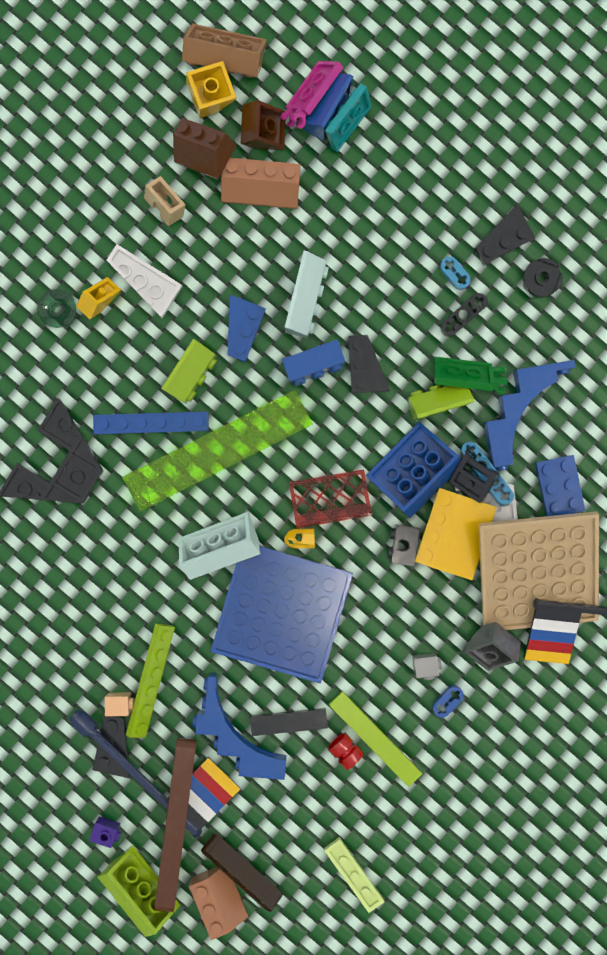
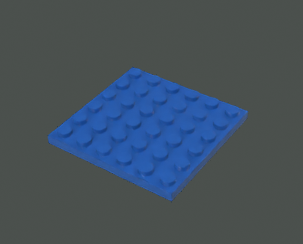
(282, 613)

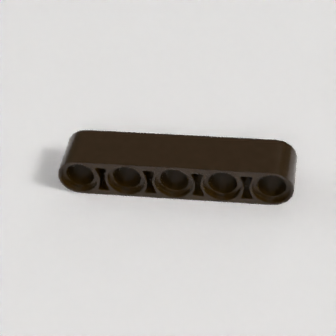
(241, 872)

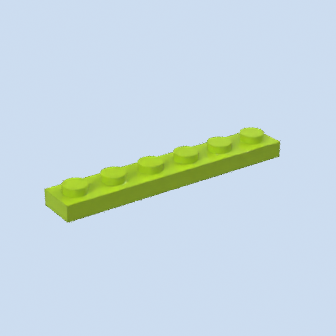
(150, 681)

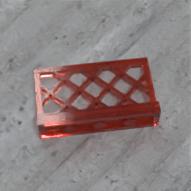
(332, 515)

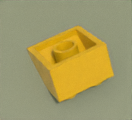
(210, 88)

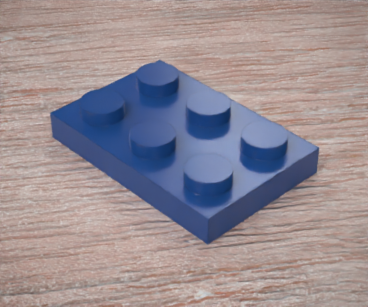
(560, 486)

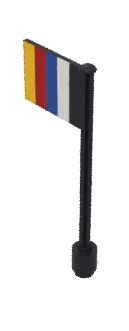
(555, 629)

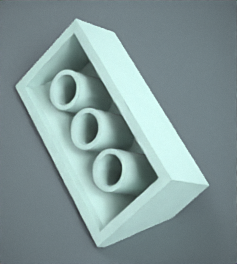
(305, 295)
(218, 546)

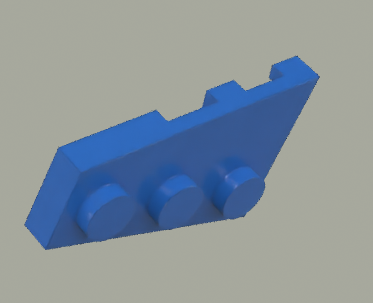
(243, 327)

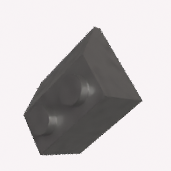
(493, 647)

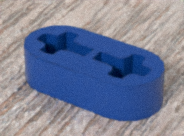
(452, 703)

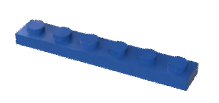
(151, 423)

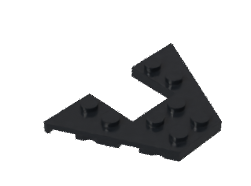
(75, 475)

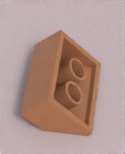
(217, 902)

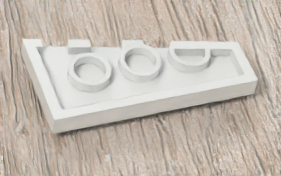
(147, 281)

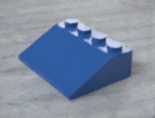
(414, 469)

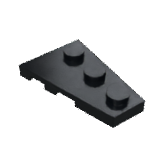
(505, 237)
(364, 367)
(115, 732)

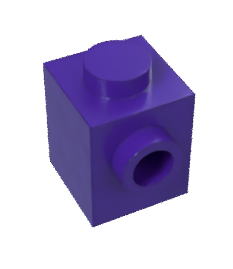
(105, 832)

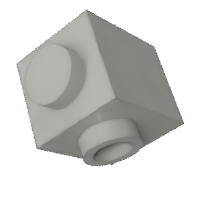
(426, 666)

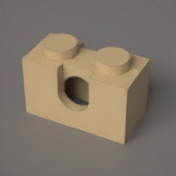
(156, 195)

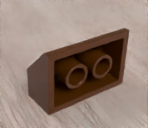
(201, 148)

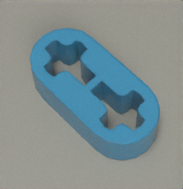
(458, 269)

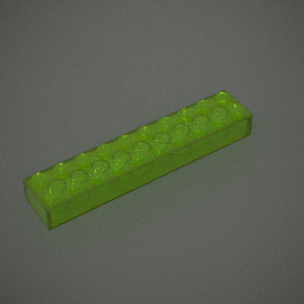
(217, 451)

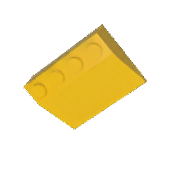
(453, 534)

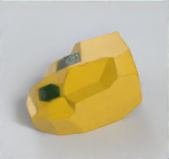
(300, 538)

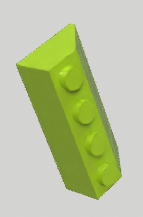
(135, 889)

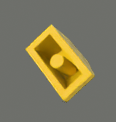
(97, 297)

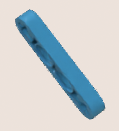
(505, 490)

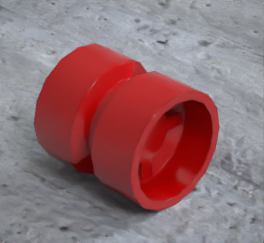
(347, 753)

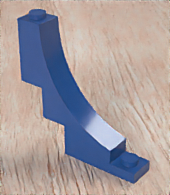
(528, 385)

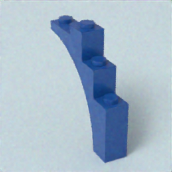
(213, 721)

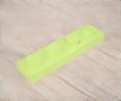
(354, 874)

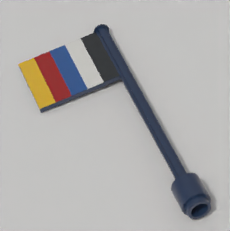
(209, 784)

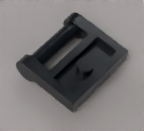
(470, 483)

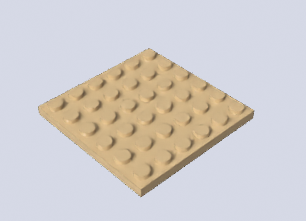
(541, 560)

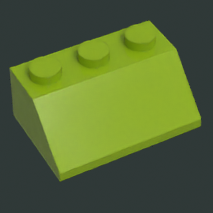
(190, 372)
(438, 400)

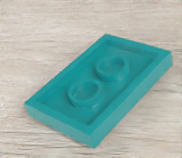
(348, 117)

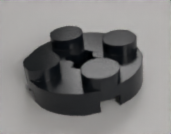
(552, 274)

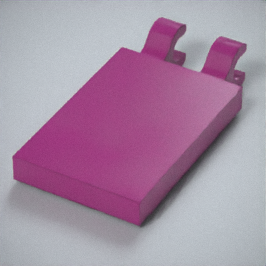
(311, 92)

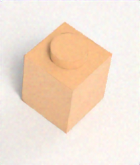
(118, 704)

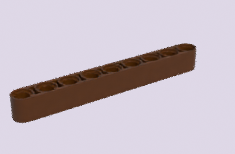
(175, 825)

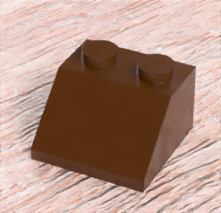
(262, 126)

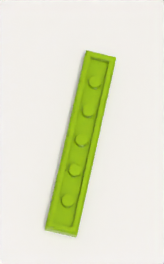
(375, 738)

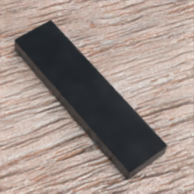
(288, 722)

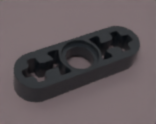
(477, 309)

